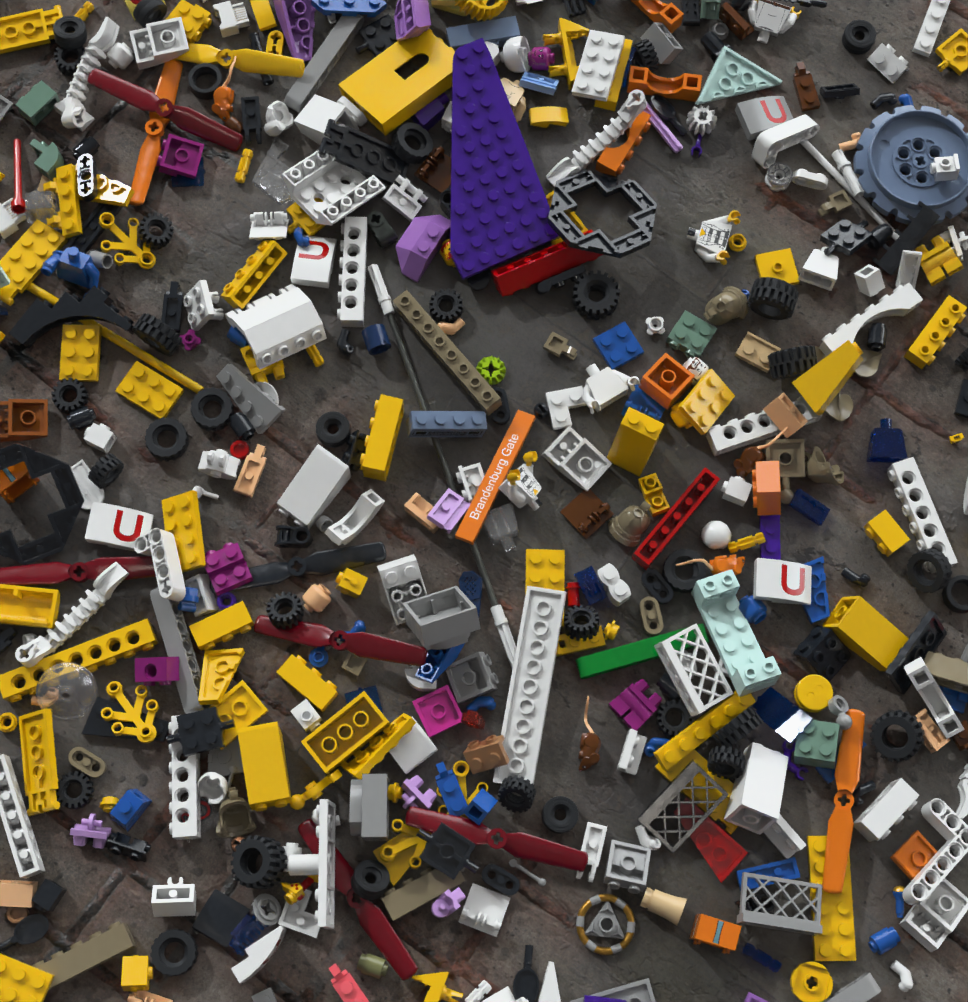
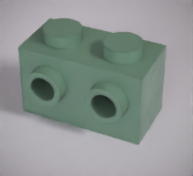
(37, 103)

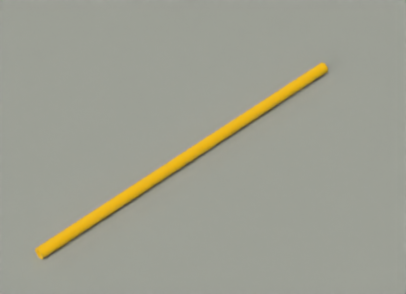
(126, 345)

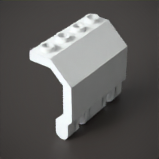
(278, 325)

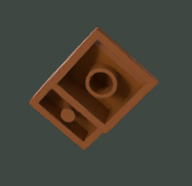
(23, 419)

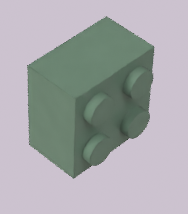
(818, 745)

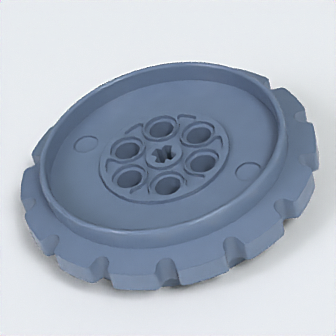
(897, 136)

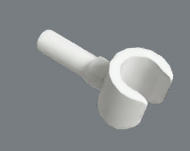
(200, 491)

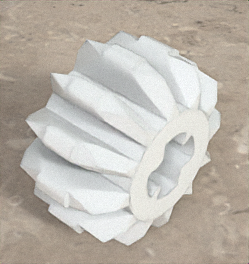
(701, 120)

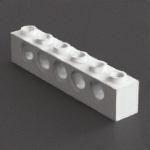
(353, 227)
(720, 444)
(931, 522)
(17, 823)
(192, 827)

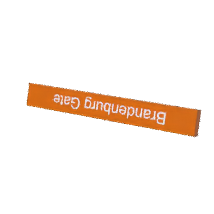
(495, 477)

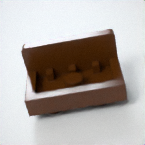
(735, 21)

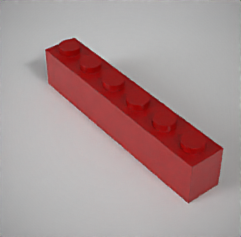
(539, 267)
(675, 518)

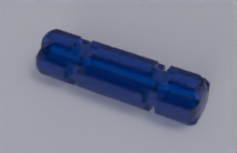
(762, 957)

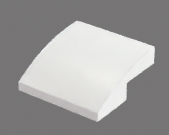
(413, 749)

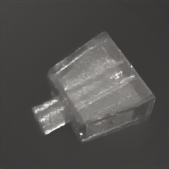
(41, 205)
(502, 526)

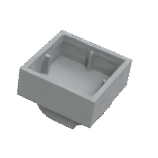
(442, 618)
(370, 807)

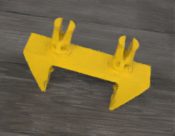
(566, 32)
(438, 988)

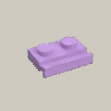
(448, 510)

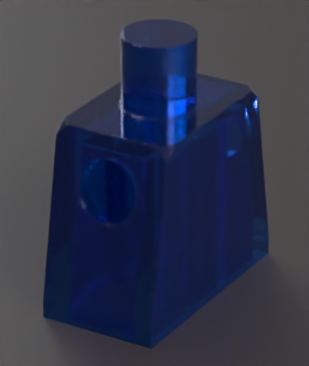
(886, 444)

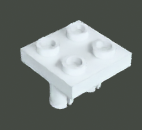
(200, 307)

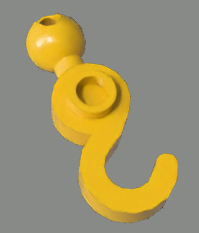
(314, 790)

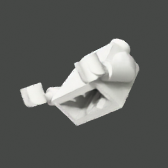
(606, 387)

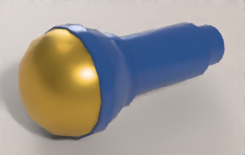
(897, 892)

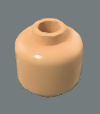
(316, 598)

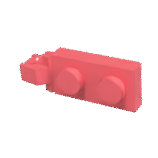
(346, 985)

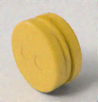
(813, 693)

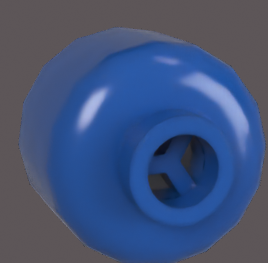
(752, 609)

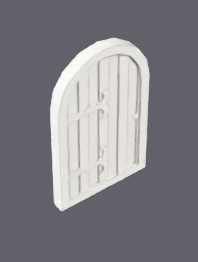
(88, 488)

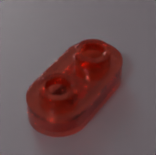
(473, 720)

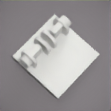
(267, 229)
(484, 910)

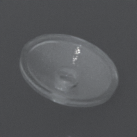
(69, 679)

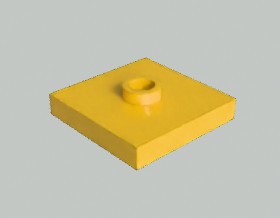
(777, 265)

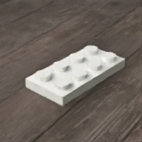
(598, 65)

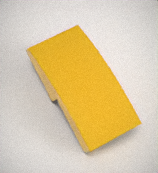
(263, 14)
(548, 115)
(653, 494)

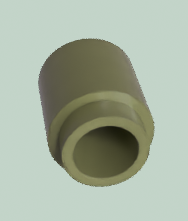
(372, 966)

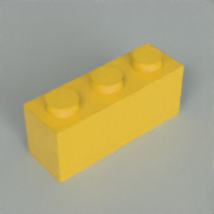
(222, 626)
(308, 682)

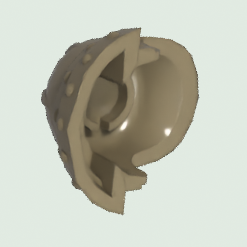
(726, 306)
(821, 471)
(630, 524)
(234, 816)

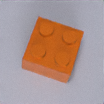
(666, 381)
(766, 488)

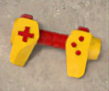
(295, 891)

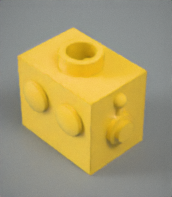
(350, 582)
(136, 973)

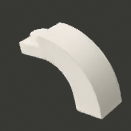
(356, 519)

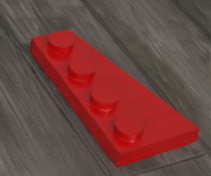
(713, 842)

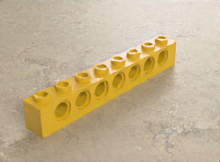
(143, 629)

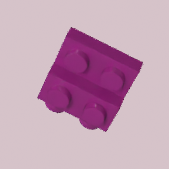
(180, 156)
(227, 568)

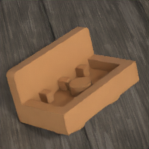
(486, 754)

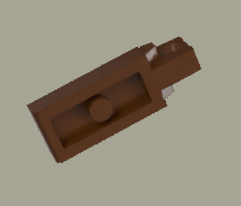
(805, 88)

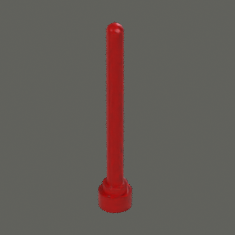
(18, 202)

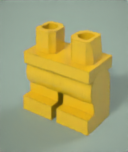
(939, 257)
(260, 374)

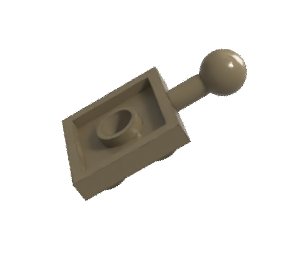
(794, 468)

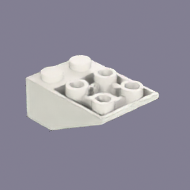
(401, 584)

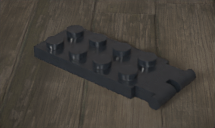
(362, 153)

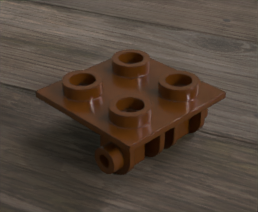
(436, 170)
(587, 513)

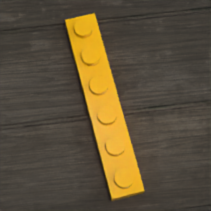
(702, 729)

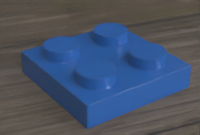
(618, 346)

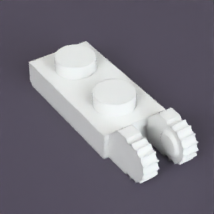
(593, 845)

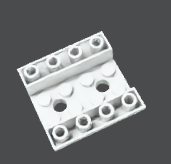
(321, 178)

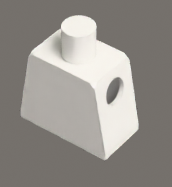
(820, 269)

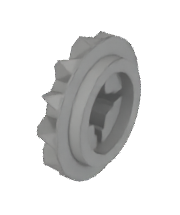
(273, 908)

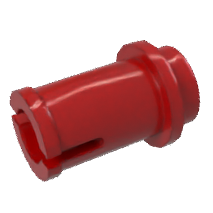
(573, 594)

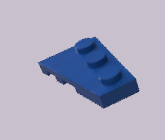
(819, 597)

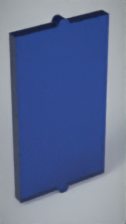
(781, 714)

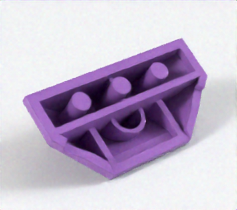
(411, 18)
(421, 244)

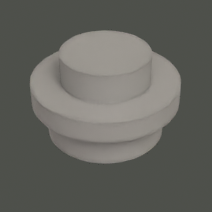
(720, 30)

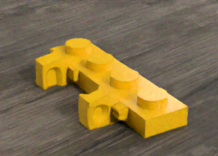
(67, 190)

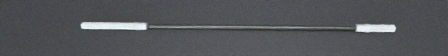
(498, 614)

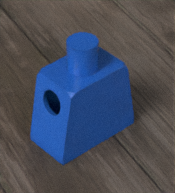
(130, 808)

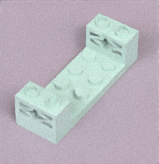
(733, 635)

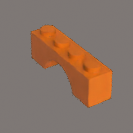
(661, 13)
(683, 87)
(613, 159)

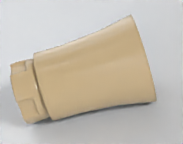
(664, 904)

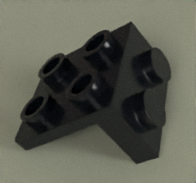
(823, 652)

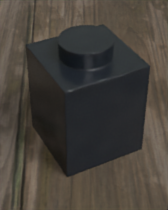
(48, 895)

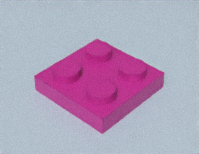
(438, 711)

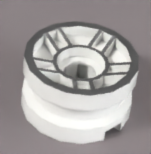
(781, 170)

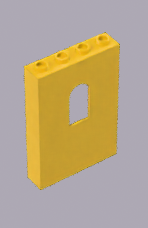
(386, 96)

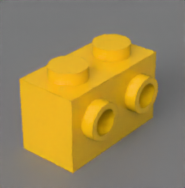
(886, 533)

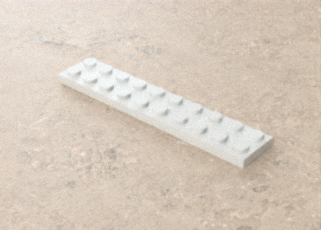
(531, 682)

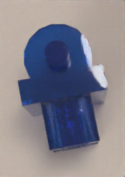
(590, 585)

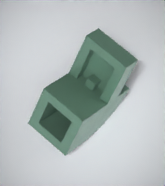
(49, 158)

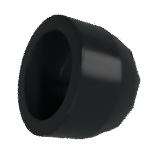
(538, 412)

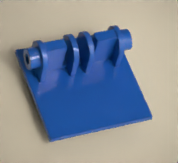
(643, 403)

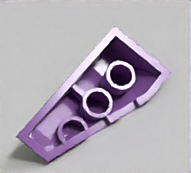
(297, 24)

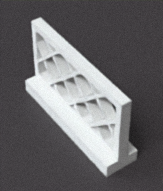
(683, 681)

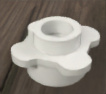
(655, 321)

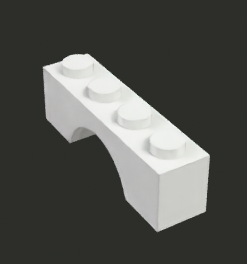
(933, 697)

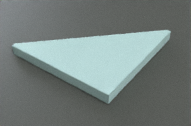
(734, 76)

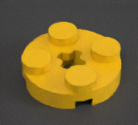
(803, 973)

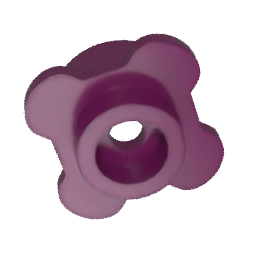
(189, 345)

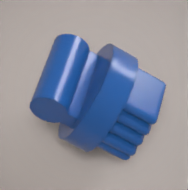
(189, 602)

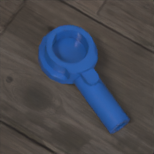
(318, 657)

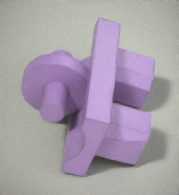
(414, 797)
(90, 828)
(447, 903)

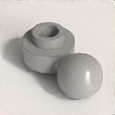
(839, 706)

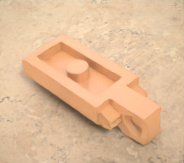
(251, 472)

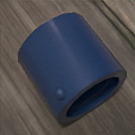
(376, 339)

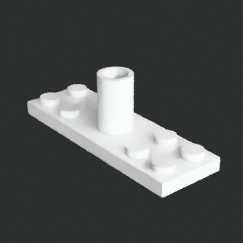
(321, 864)

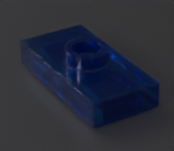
(809, 507)

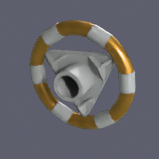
(605, 924)

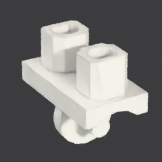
(950, 236)

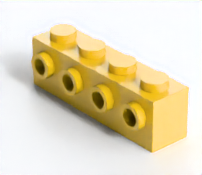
(618, 79)
(253, 274)
(935, 332)

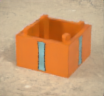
(15, 481)
(715, 933)

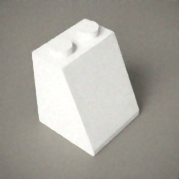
(315, 116)

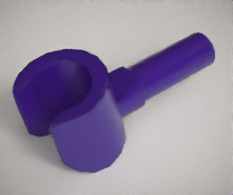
(697, 146)

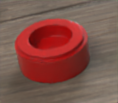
(239, 449)

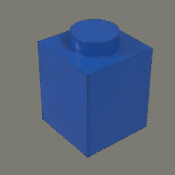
(480, 806)

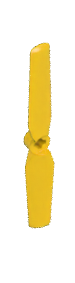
(246, 60)

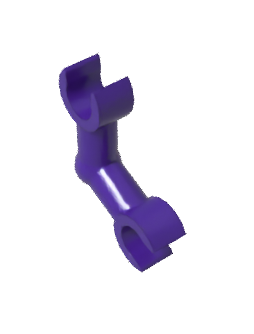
(790, 766)

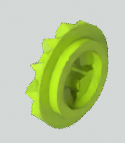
(497, 364)

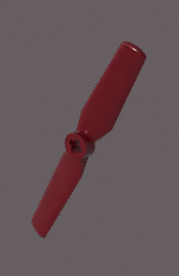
(182, 117)
(59, 572)
(358, 643)
(517, 844)
(369, 915)

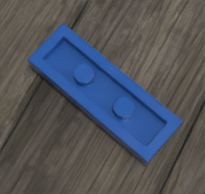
(782, 869)

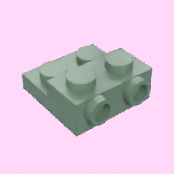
(691, 335)

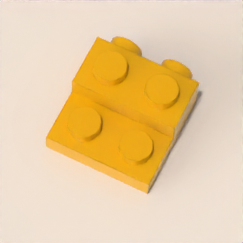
(194, 19)

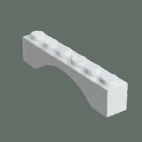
(897, 304)

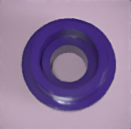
(221, 598)

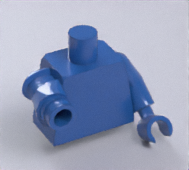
(73, 267)

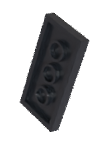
(924, 639)

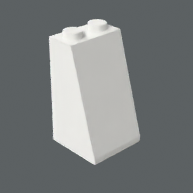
(314, 487)
(759, 791)

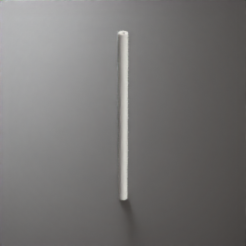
(841, 180)

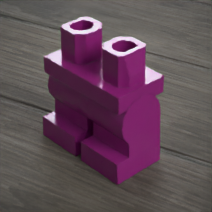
(637, 703)

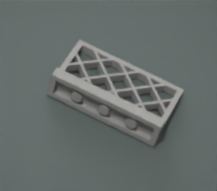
(775, 921)

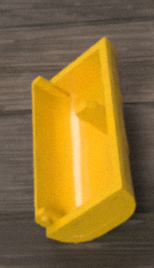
(29, 606)

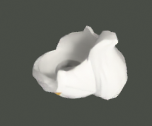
(277, 118)

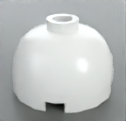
(515, 54)

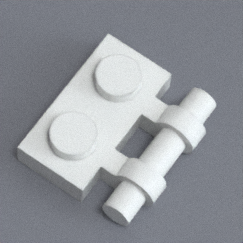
(402, 201)

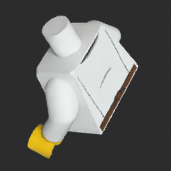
(771, 18)

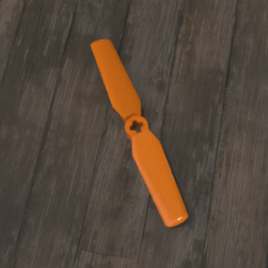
(151, 147)
(841, 821)

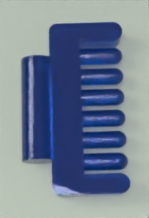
(242, 932)

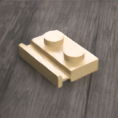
(756, 351)

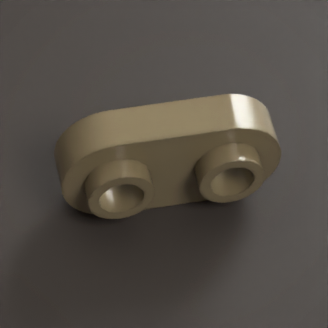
(652, 616)
(87, 763)

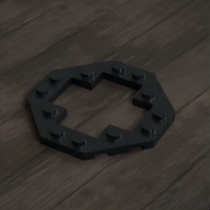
(597, 241)
(61, 520)

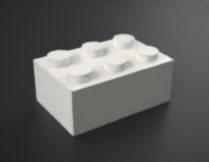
(886, 810)

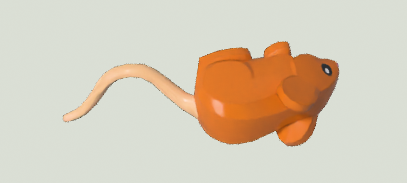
(224, 97)
(721, 564)

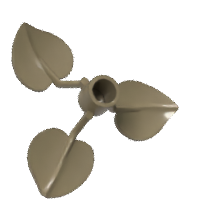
(842, 404)

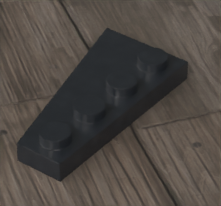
(98, 726)

